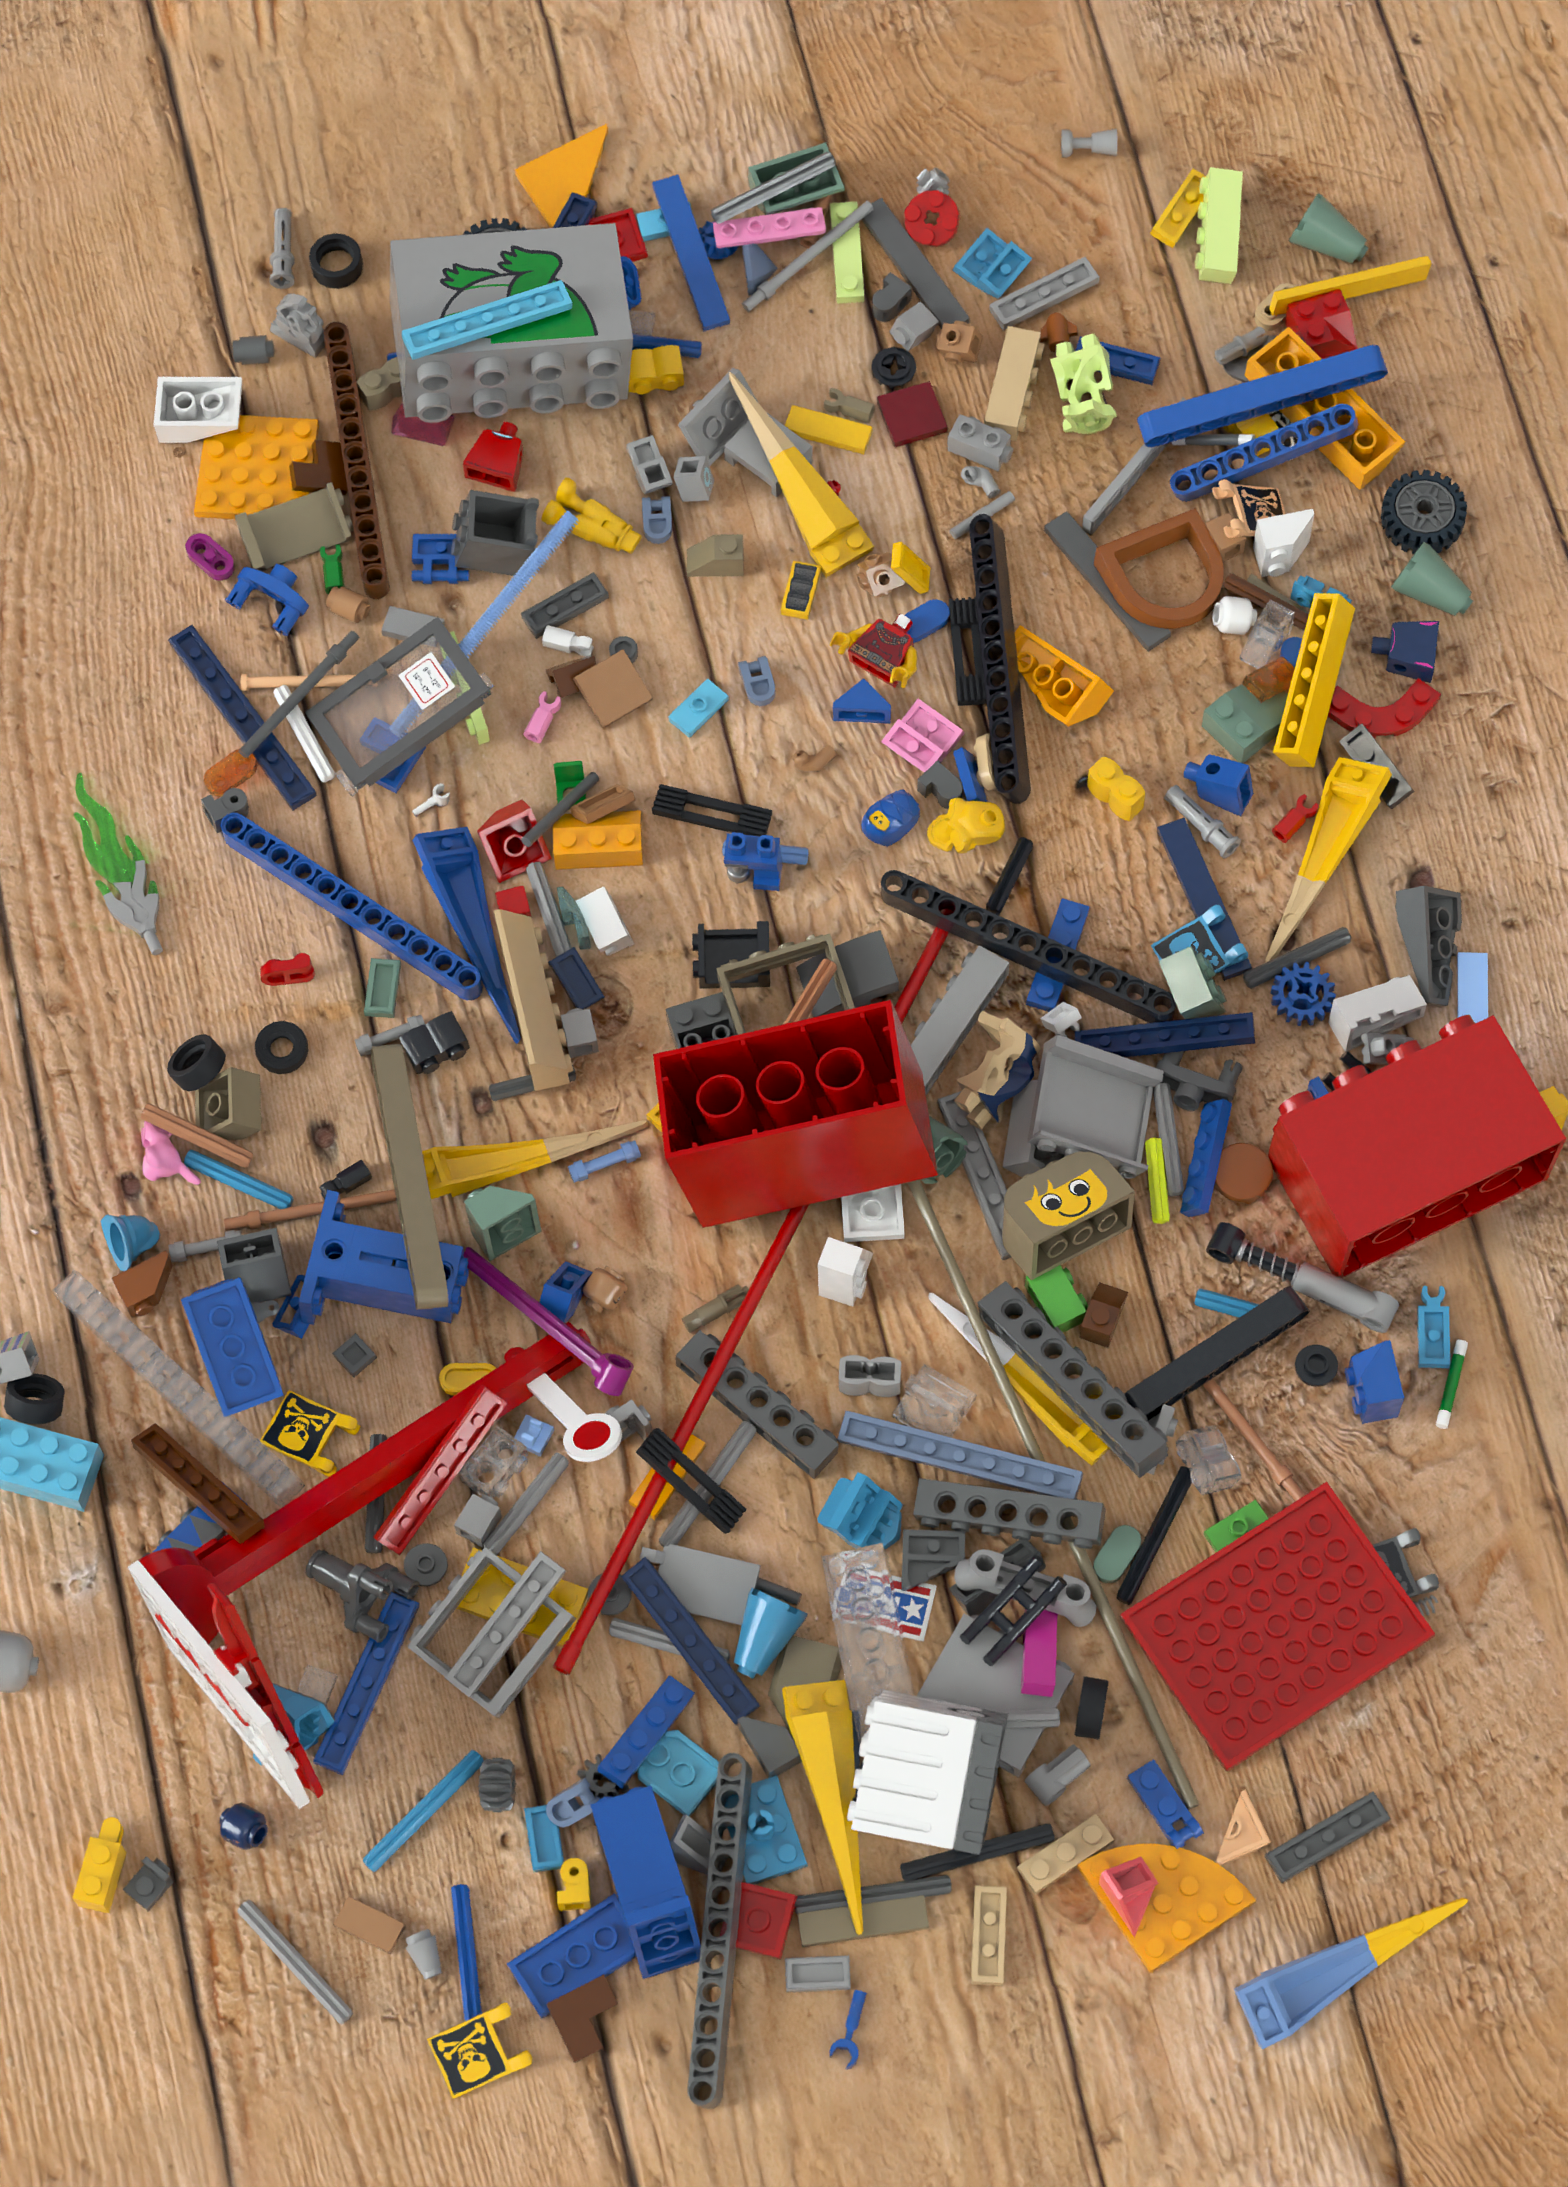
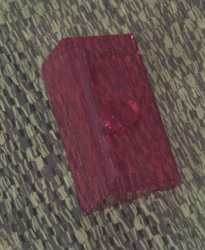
(416, 429)

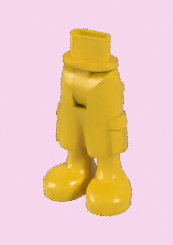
(596, 520)

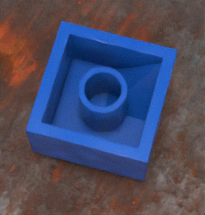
(1375, 1383)

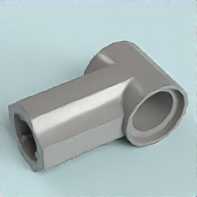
(1051, 1780)

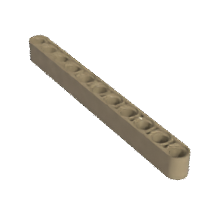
(409, 1177)

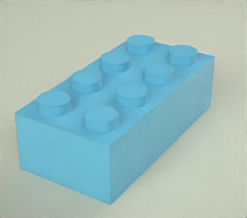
(47, 1464)

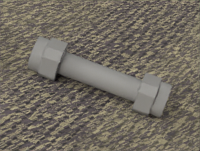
(365, 1042)
(180, 1251)

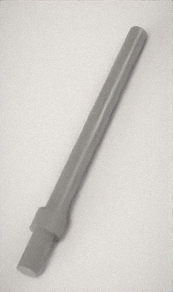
(767, 288)

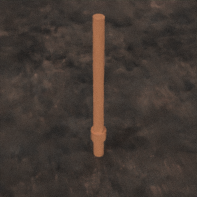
(255, 1219)
(1281, 1474)

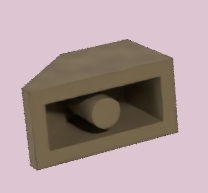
(717, 556)

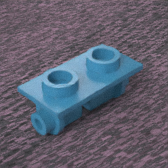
(1304, 590)

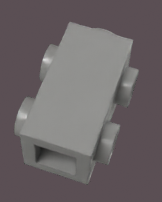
(980, 442)

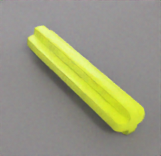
(1157, 1181)

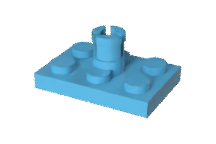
(771, 1834)

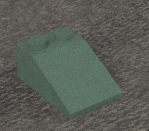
(1243, 722)

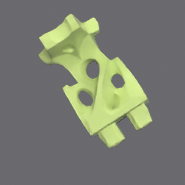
(1093, 414)

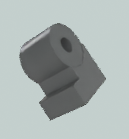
(891, 299)
(940, 783)
(232, 801)

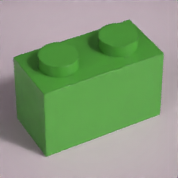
(1057, 1298)

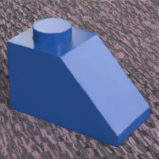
(564, 1290)

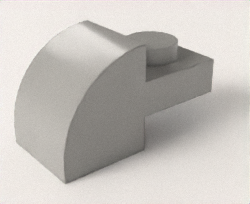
(649, 465)

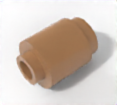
(348, 604)

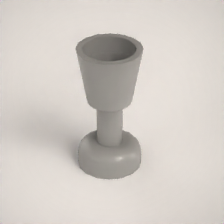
(1100, 142)

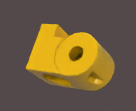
(577, 1885)

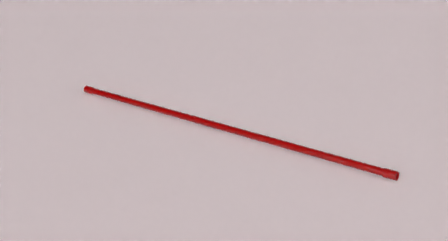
(573, 1646)

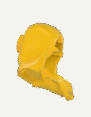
(966, 826)

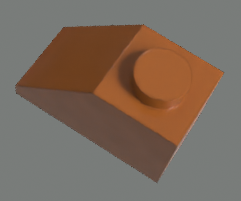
(144, 1284)

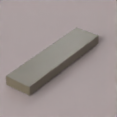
(878, 1920)

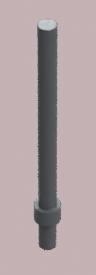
(335, 655)

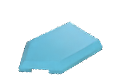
(679, 1772)

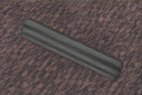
(517, 1086)

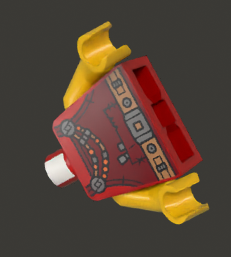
(881, 649)

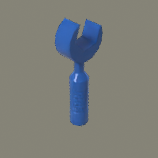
(851, 2024)

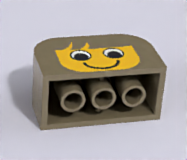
(1064, 1211)

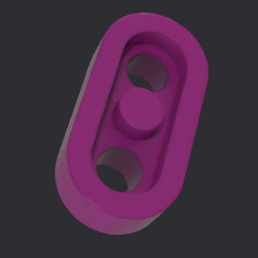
(212, 557)

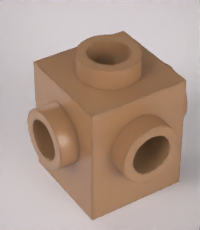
(959, 342)
(877, 575)

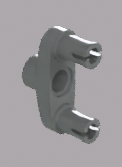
(1196, 1087)

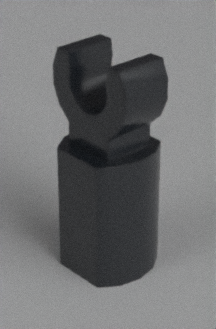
(348, 1179)

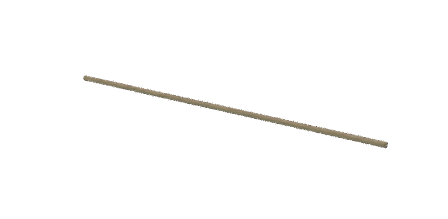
(1035, 1453)

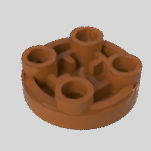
(1243, 1173)

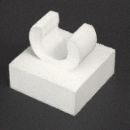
(1062, 1018)

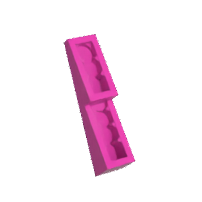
(1040, 1656)

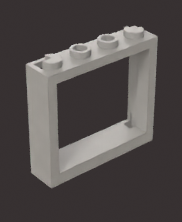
(443, 1609)

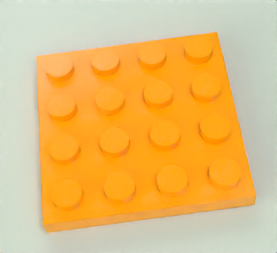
(251, 465)

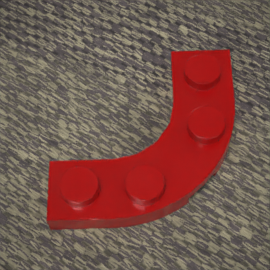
(1385, 720)

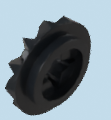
(885, 359)

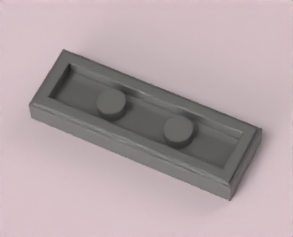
(565, 605)

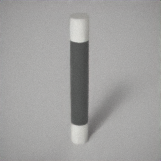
(1216, 439)

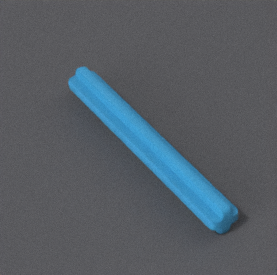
(423, 1810)

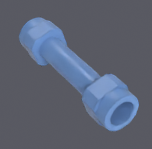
(579, 1170)

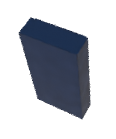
(576, 979)

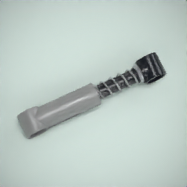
(1372, 1308)

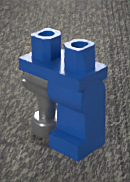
(755, 853)

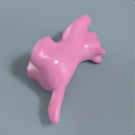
(161, 1156)

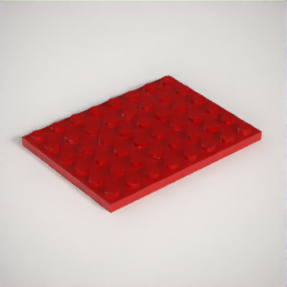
(1277, 1626)

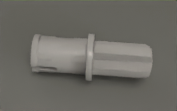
(1240, 346)

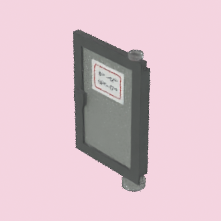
(398, 705)

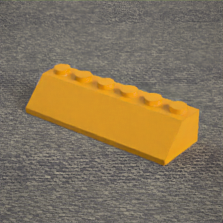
(1357, 456)

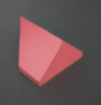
(1129, 1890)

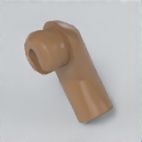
(813, 762)

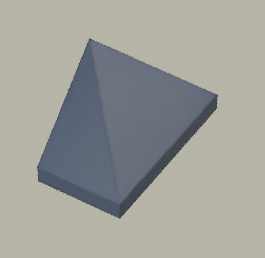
(757, 266)

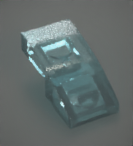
(571, 915)

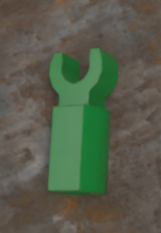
(332, 569)

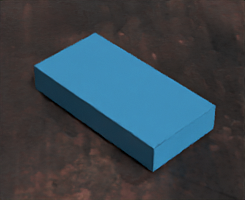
(543, 1840)

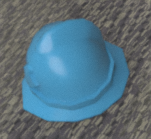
(128, 1237)

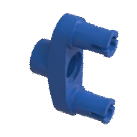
(275, 585)

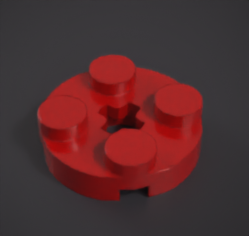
(917, 212)

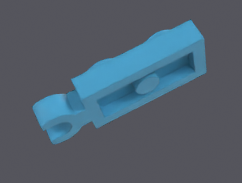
(1433, 1331)

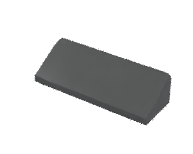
(977, 1600)

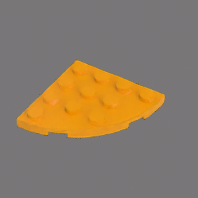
(1185, 1906)

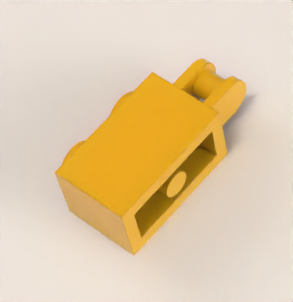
(101, 1868)

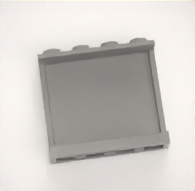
(1092, 1104)
(966, 1679)

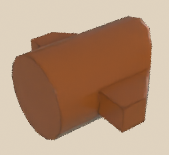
(1057, 331)

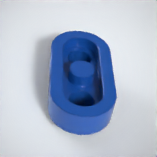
(631, 282)

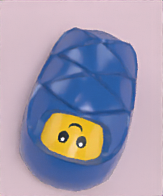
(890, 818)

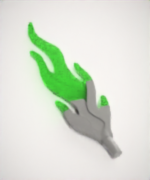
(127, 876)

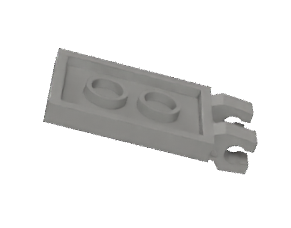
(706, 1581)

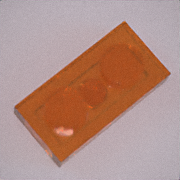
(1270, 679)

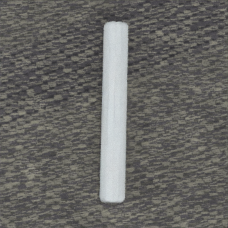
(306, 737)

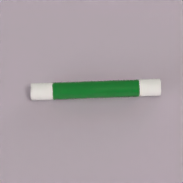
(1451, 1384)

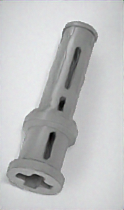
(279, 267)
(1211, 829)

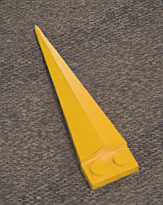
(824, 1738)

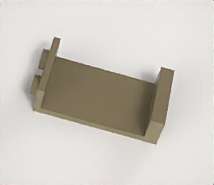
(294, 528)

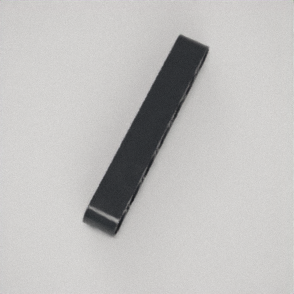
(1218, 1352)

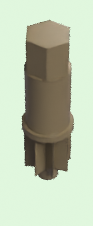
(715, 1308)

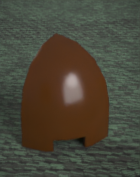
(565, 673)

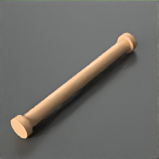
(290, 681)

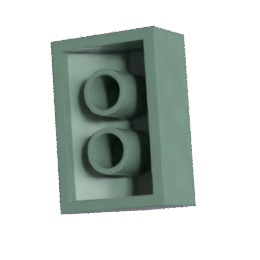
(809, 190)
(501, 1219)

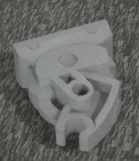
(299, 324)

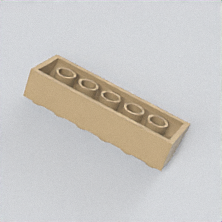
(532, 1000)

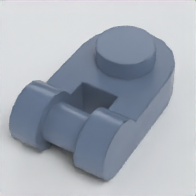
(657, 526)
(759, 688)
(565, 1809)

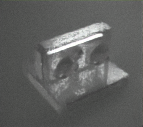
(933, 1402)

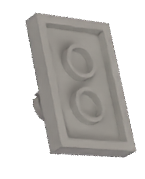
(715, 418)

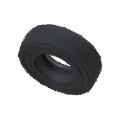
(278, 1030)

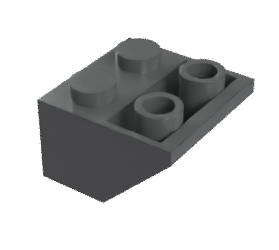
(700, 1021)
(258, 1262)

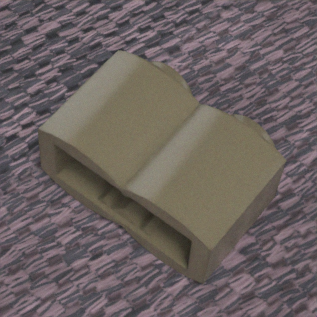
(380, 385)

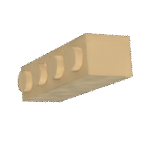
(1013, 380)

